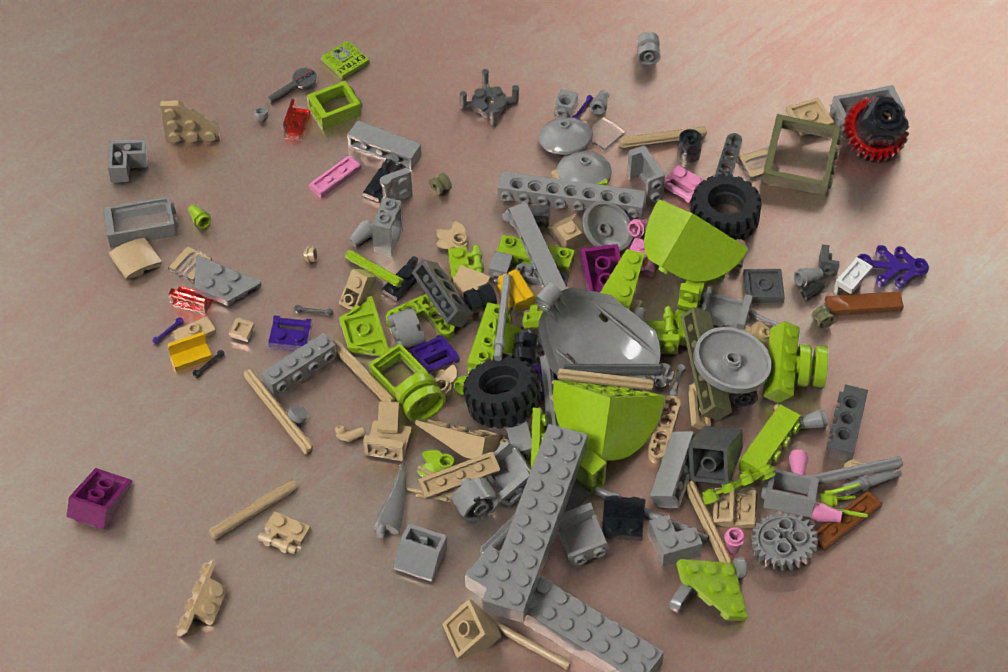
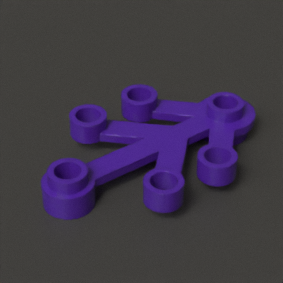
(914, 266)

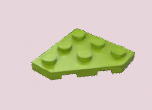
(716, 586)

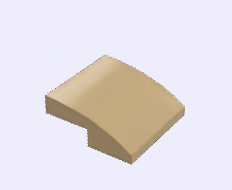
(135, 257)
(736, 509)

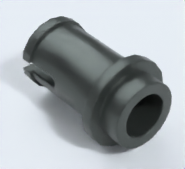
(815, 287)

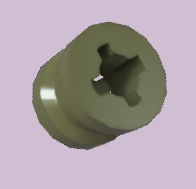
(440, 183)
(823, 317)

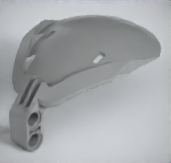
(573, 328)

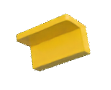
(189, 351)

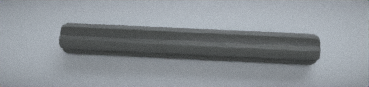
(617, 369)

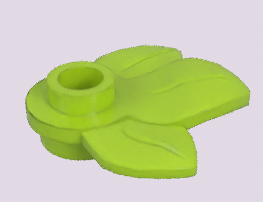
(435, 461)

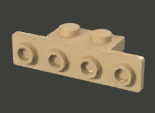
(205, 600)

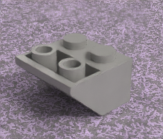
(420, 552)

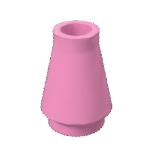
(637, 227)
(798, 461)
(825, 513)
(734, 539)

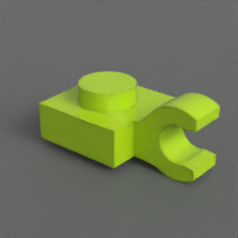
(531, 318)

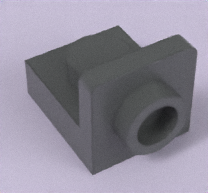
(541, 215)
(828, 266)

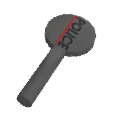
(301, 78)

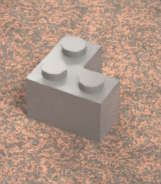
(126, 155)
(673, 545)

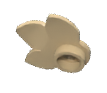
(452, 238)
(445, 378)

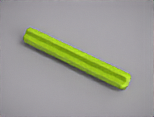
(374, 268)

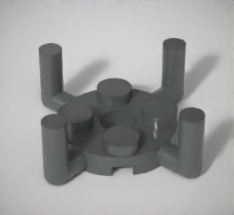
(486, 94)

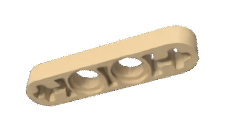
(664, 429)

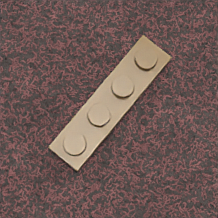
(452, 477)

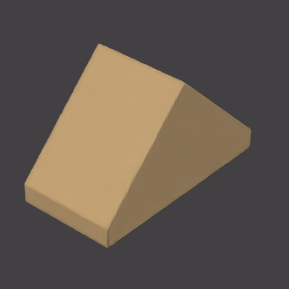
(388, 417)

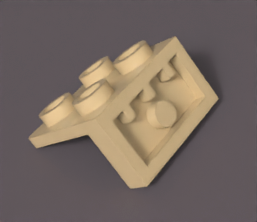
(387, 445)

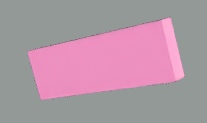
(334, 176)

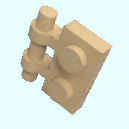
(285, 528)

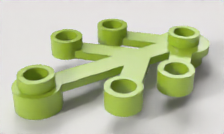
(746, 477)

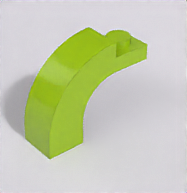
(690, 294)

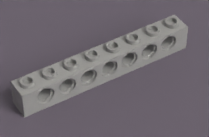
(567, 193)

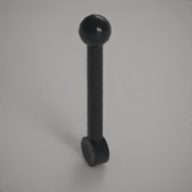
(196, 373)

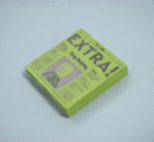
(345, 60)

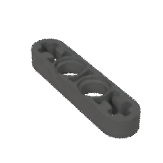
(729, 161)

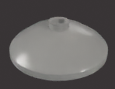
(565, 136)
(584, 167)
(610, 220)

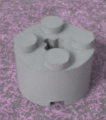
(406, 328)
(475, 499)

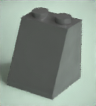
(715, 454)

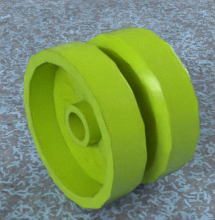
(811, 366)
(420, 396)

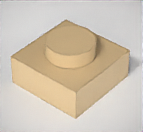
(242, 329)

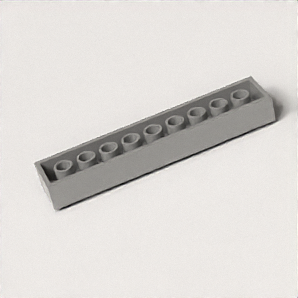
(535, 523)
(574, 624)

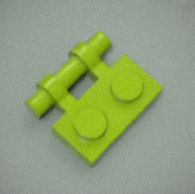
(460, 256)
(674, 318)

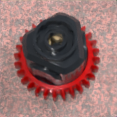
(876, 128)

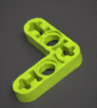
(424, 310)

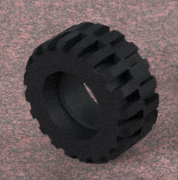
(728, 191)
(503, 408)

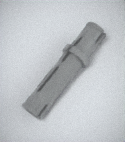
(872, 480)

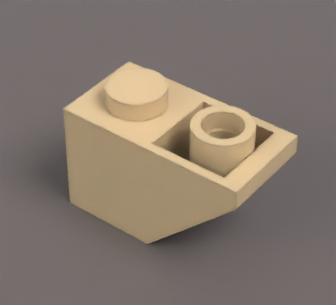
(357, 288)

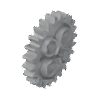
(785, 535)

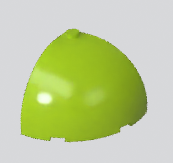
(689, 245)
(612, 416)

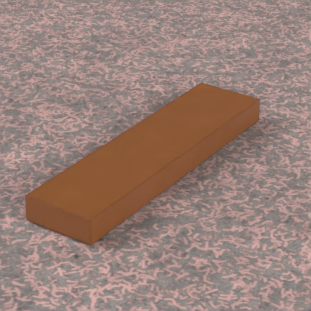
(864, 303)
(833, 531)

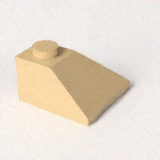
(569, 232)
(470, 630)

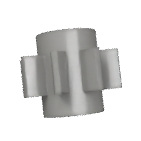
(665, 377)

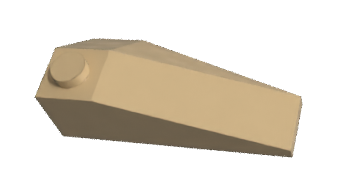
(465, 442)

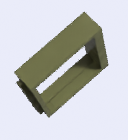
(795, 181)

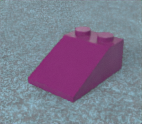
(598, 265)
(98, 498)

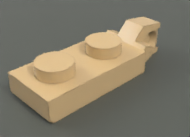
(697, 420)

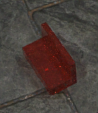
(295, 122)
(189, 300)

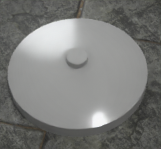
(732, 360)

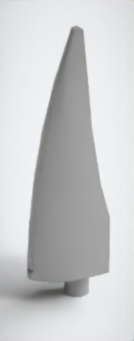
(391, 513)

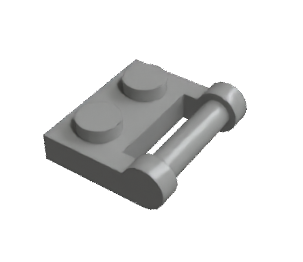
(401, 184)

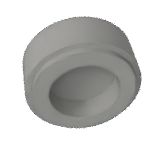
(297, 414)
(740, 567)

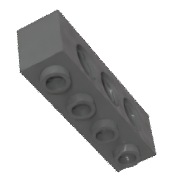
(442, 293)
(855, 399)

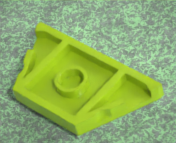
(363, 330)

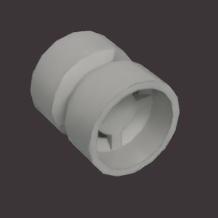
(648, 48)

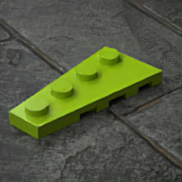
(624, 278)
(539, 427)

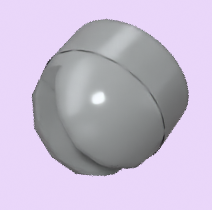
(261, 114)

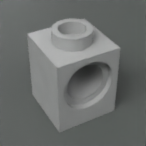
(565, 103)
(500, 264)

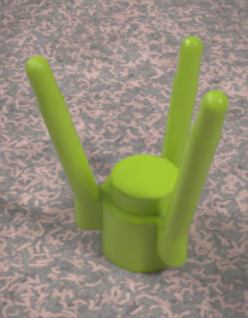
(830, 499)

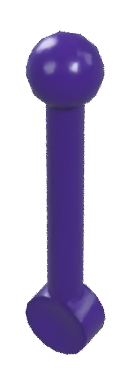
(589, 98)
(179, 321)

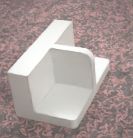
(853, 276)

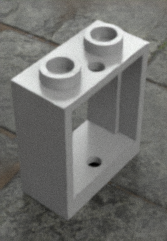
(387, 226)
(790, 502)

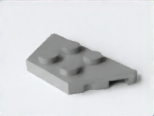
(221, 282)

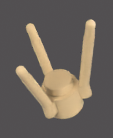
(446, 496)

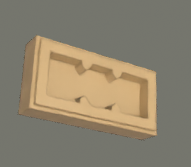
(202, 325)

